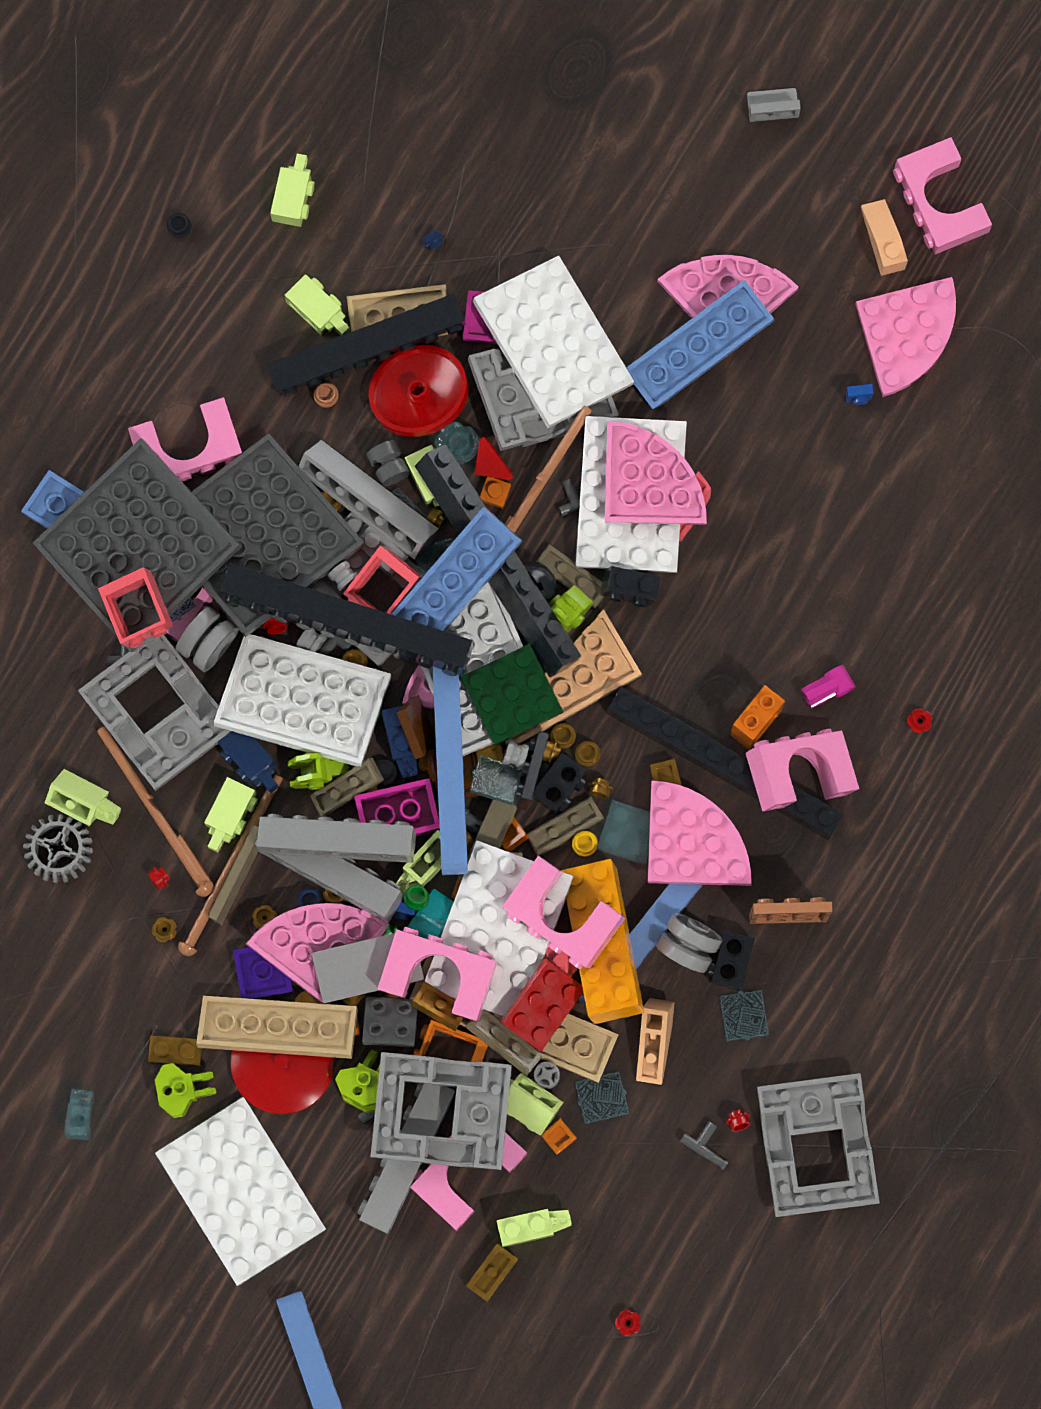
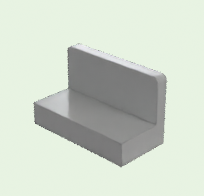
(773, 104)

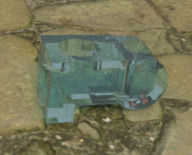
(79, 1115)

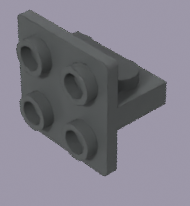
(389, 1022)

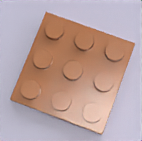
(790, 911)

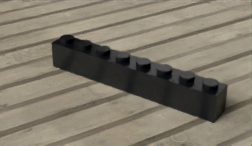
(366, 344)

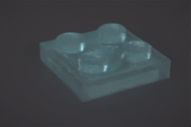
(626, 833)

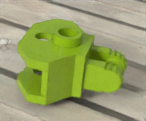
(571, 607)
(315, 770)
(360, 1080)
(182, 1089)

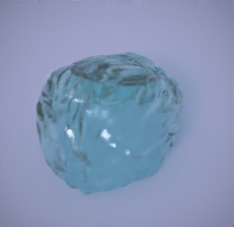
(460, 440)

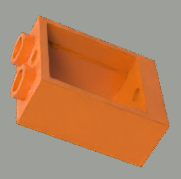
(756, 720)
(428, 1033)

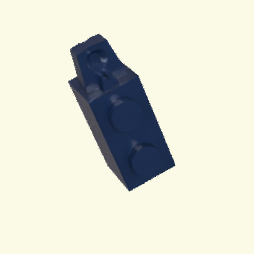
(399, 745)
(250, 758)

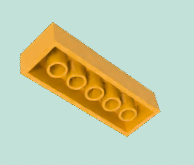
(612, 981)

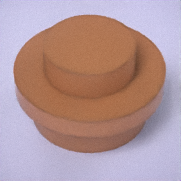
(326, 395)

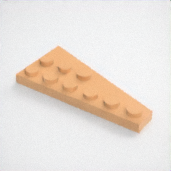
(597, 673)

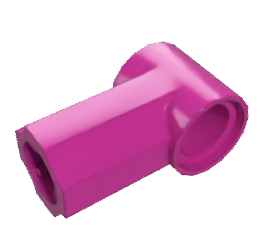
(833, 684)

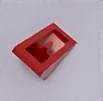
(490, 463)

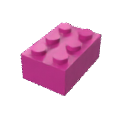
(404, 803)

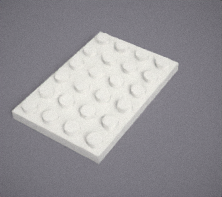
(553, 341)
(622, 544)
(493, 637)
(302, 700)
(482, 925)
(240, 1191)

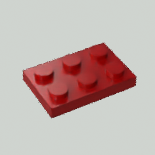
(542, 1005)

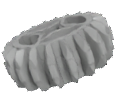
(54, 860)

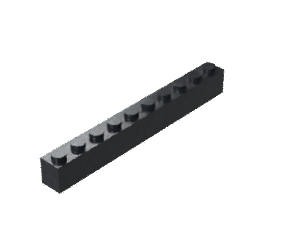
(511, 581)
(346, 620)
(715, 758)

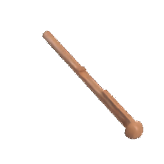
(542, 478)
(178, 843)
(187, 947)

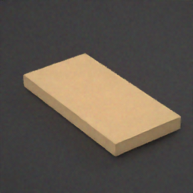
(375, 307)

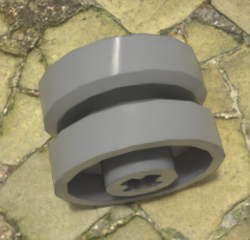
(206, 639)
(689, 942)

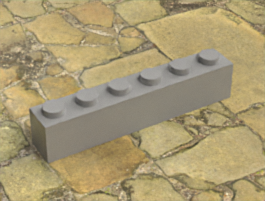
(368, 499)
(336, 838)
(347, 881)
(397, 1176)

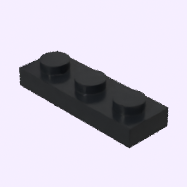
(530, 770)

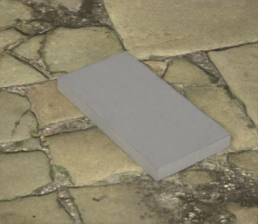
(354, 968)

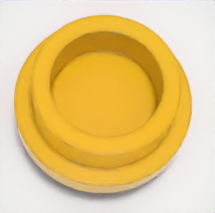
(584, 843)

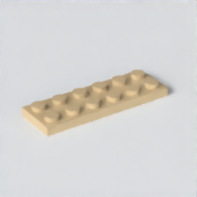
(277, 1027)

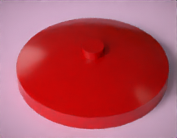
(418, 391)
(281, 1081)

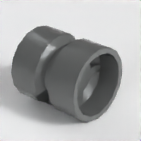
(387, 461)

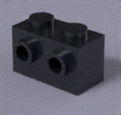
(630, 586)

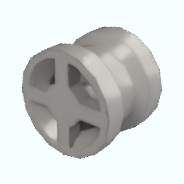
(342, 575)
(311, 641)
(515, 754)
(548, 1069)

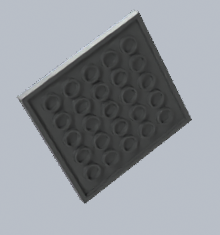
(135, 520)
(277, 520)

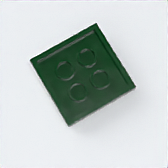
(511, 695)

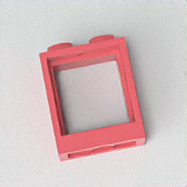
(396, 563)
(123, 586)

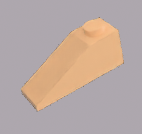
(884, 237)
(654, 1040)

